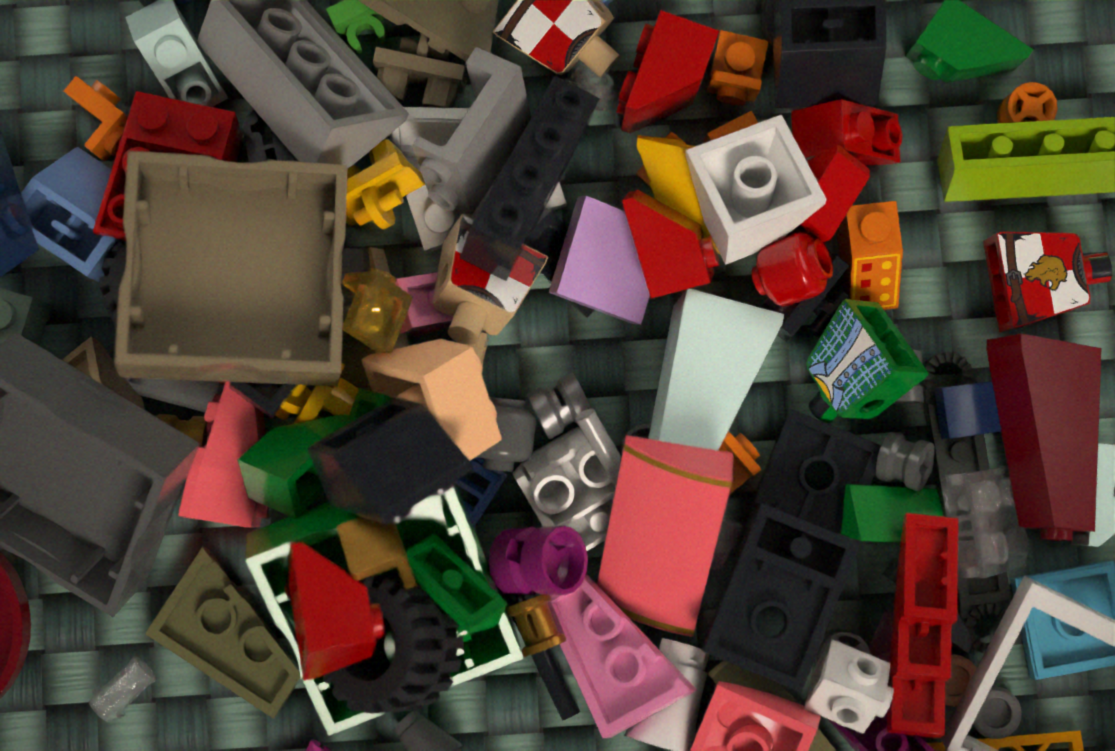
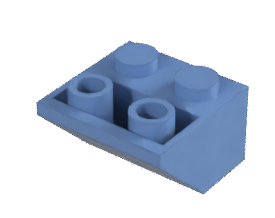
(64, 209)

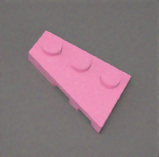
(614, 661)

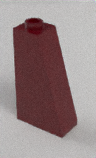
(1049, 429)

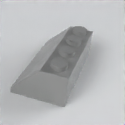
(300, 78)

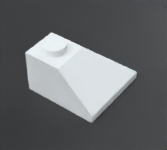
(753, 187)

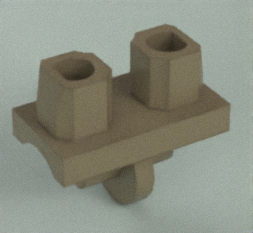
(441, 78)

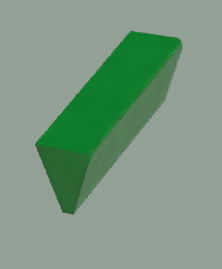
(879, 511)
(455, 585)

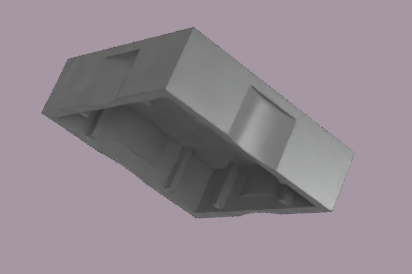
(83, 476)

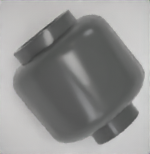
(517, 434)

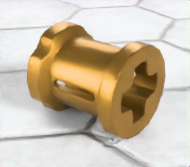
(536, 624)

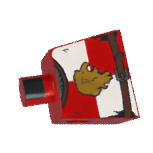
(1040, 275)

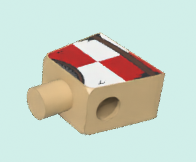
(560, 33)
(475, 296)

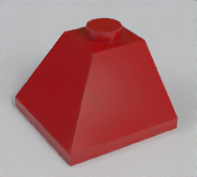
(329, 614)

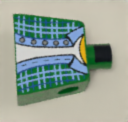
(861, 364)

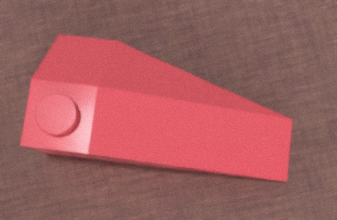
(215, 482)

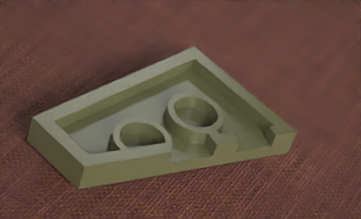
(225, 636)

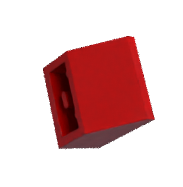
(670, 71)

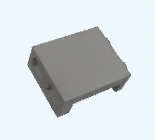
(483, 141)

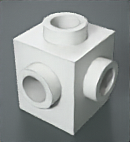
(849, 687)

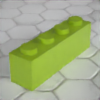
(1028, 159)

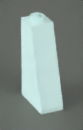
(709, 367)

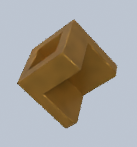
(373, 549)

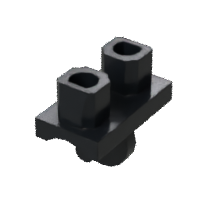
(797, 313)

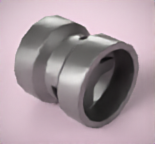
(548, 404)

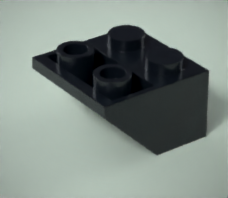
(828, 51)
(388, 462)

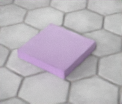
(601, 263)

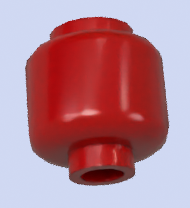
(792, 269)

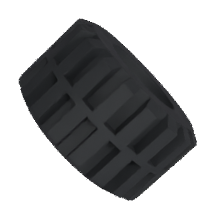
(422, 658)

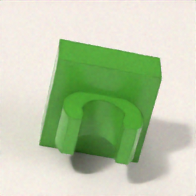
(353, 17)

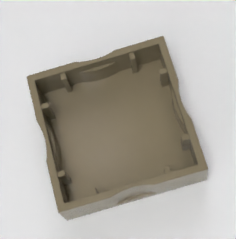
(232, 270)

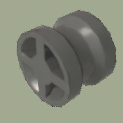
(905, 461)

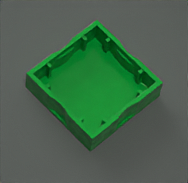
(317, 528)

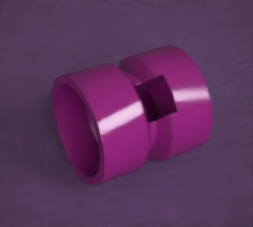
(538, 560)

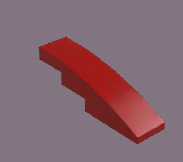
(923, 625)

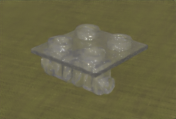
(998, 539)

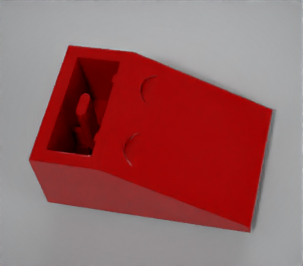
(165, 127)

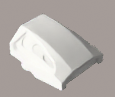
(569, 486)

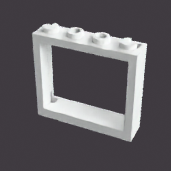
(1028, 595)

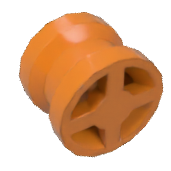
(1035, 102)

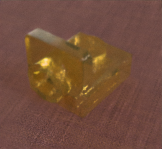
(376, 309)

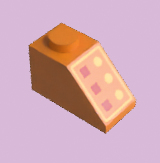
(873, 250)

